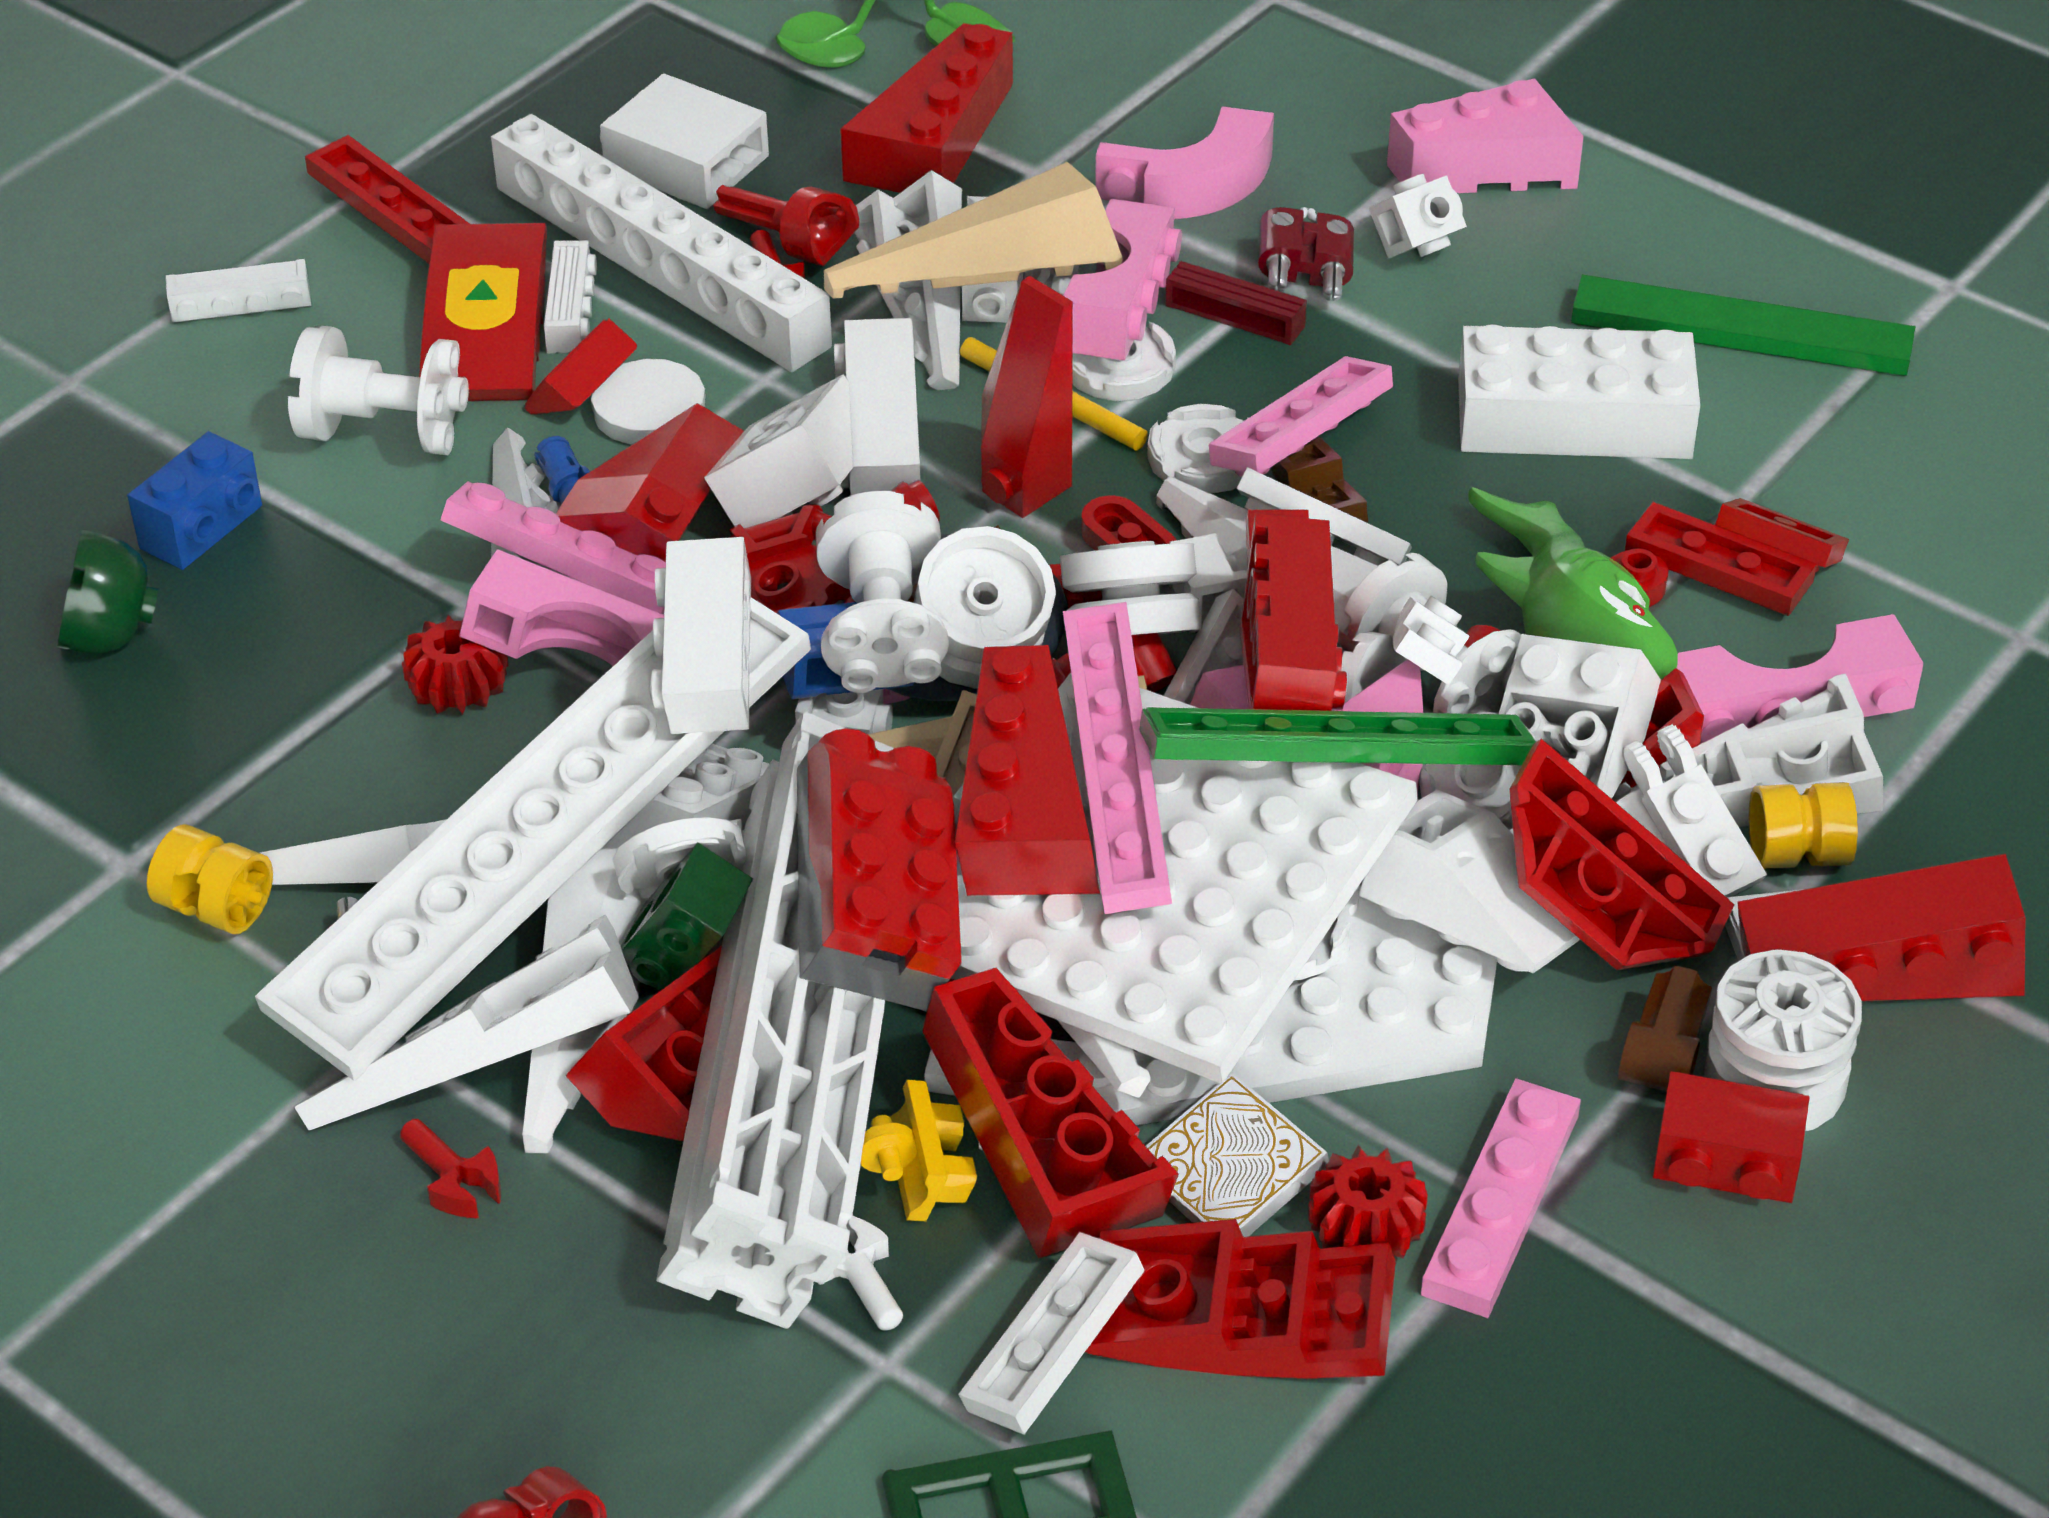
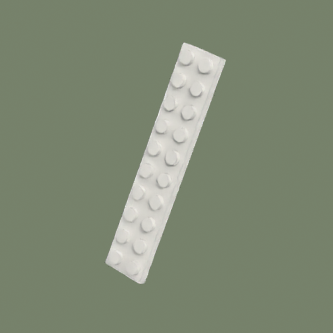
(499, 858)

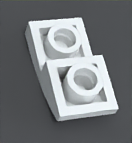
(1430, 637)

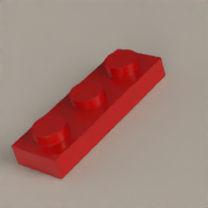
(1723, 558)

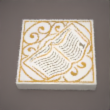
(1236, 1157)

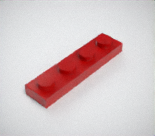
(381, 193)

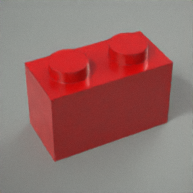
(1731, 1137)

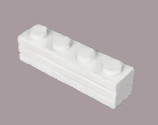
(238, 291)
(569, 295)

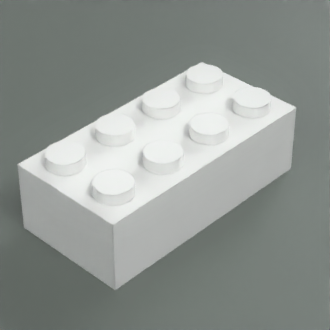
(1578, 392)

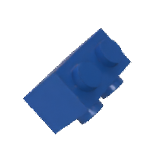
(195, 500)

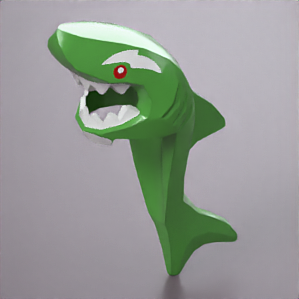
(1567, 587)

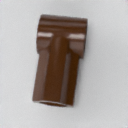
(1667, 1030)

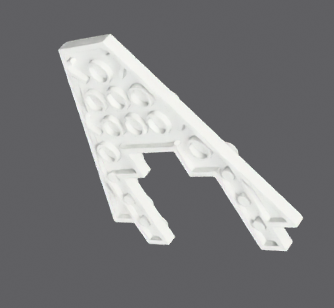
(1380, 1015)

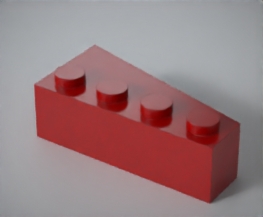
(931, 112)
(1906, 932)
(1039, 1119)

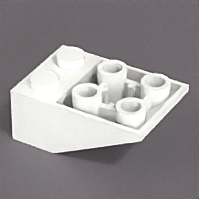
(1583, 701)
(711, 786)
(1459, 876)

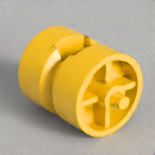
(209, 878)

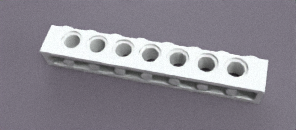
(663, 242)

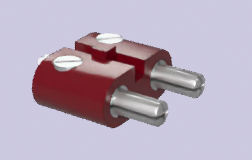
(1315, 248)

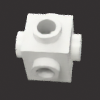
(1418, 216)

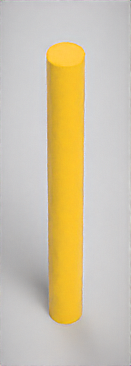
(1082, 408)

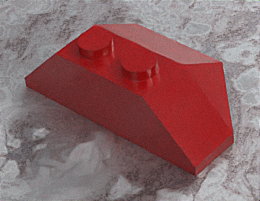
(1606, 870)

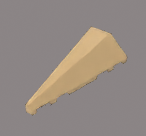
(1029, 226)

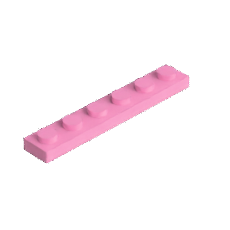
(1116, 759)

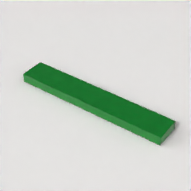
(1746, 324)
(1335, 736)

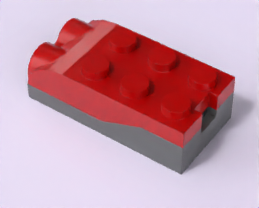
(876, 870)

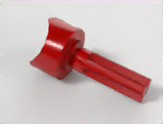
(809, 224)

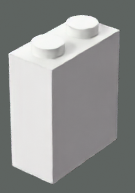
(685, 139)

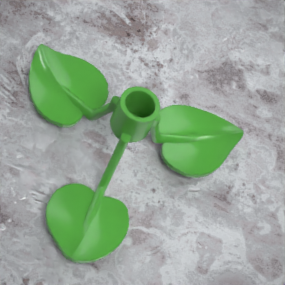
(829, 42)

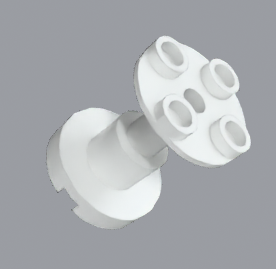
(357, 387)
(878, 553)
(1378, 605)

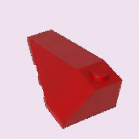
(1030, 403)
(653, 485)
(648, 1062)

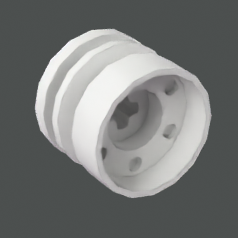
(1787, 1028)

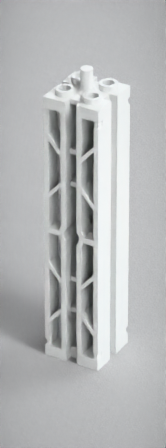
(775, 1091)

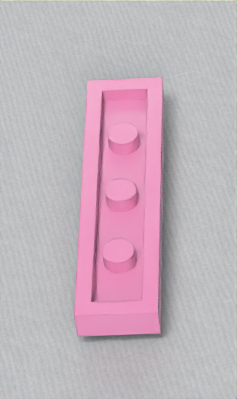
(1300, 415)
(546, 540)
(1500, 1198)

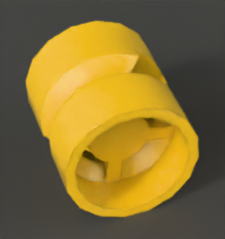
(1810, 824)

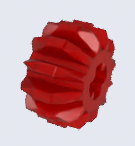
(451, 669)
(1367, 1202)

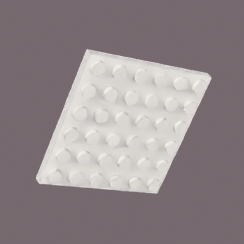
(1255, 882)

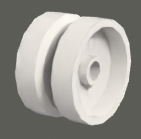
(1133, 576)
(988, 594)

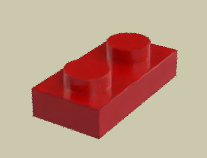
(1782, 532)

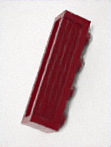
(1236, 302)

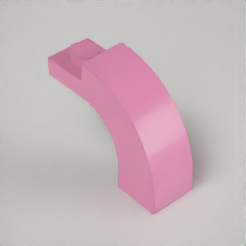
(1194, 177)

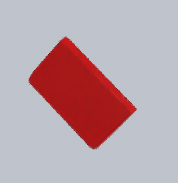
(582, 370)

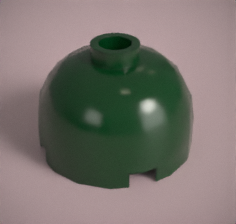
(105, 595)

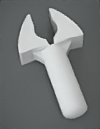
(869, 1245)

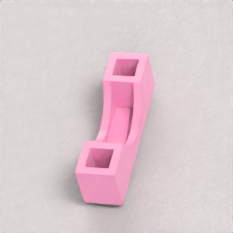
(1114, 303)
(531, 608)
(1869, 651)

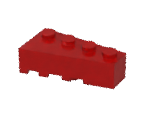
(1290, 618)
(1021, 794)

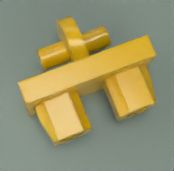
(910, 1151)

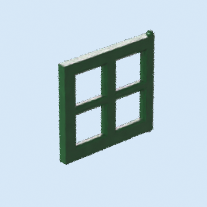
(1004, 1471)

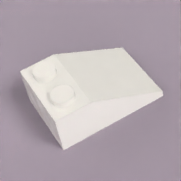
(788, 458)

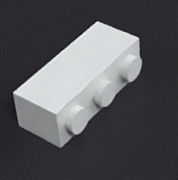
(703, 636)

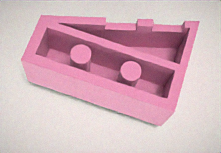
(1487, 137)

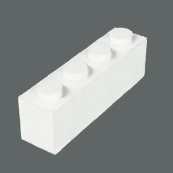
(882, 403)

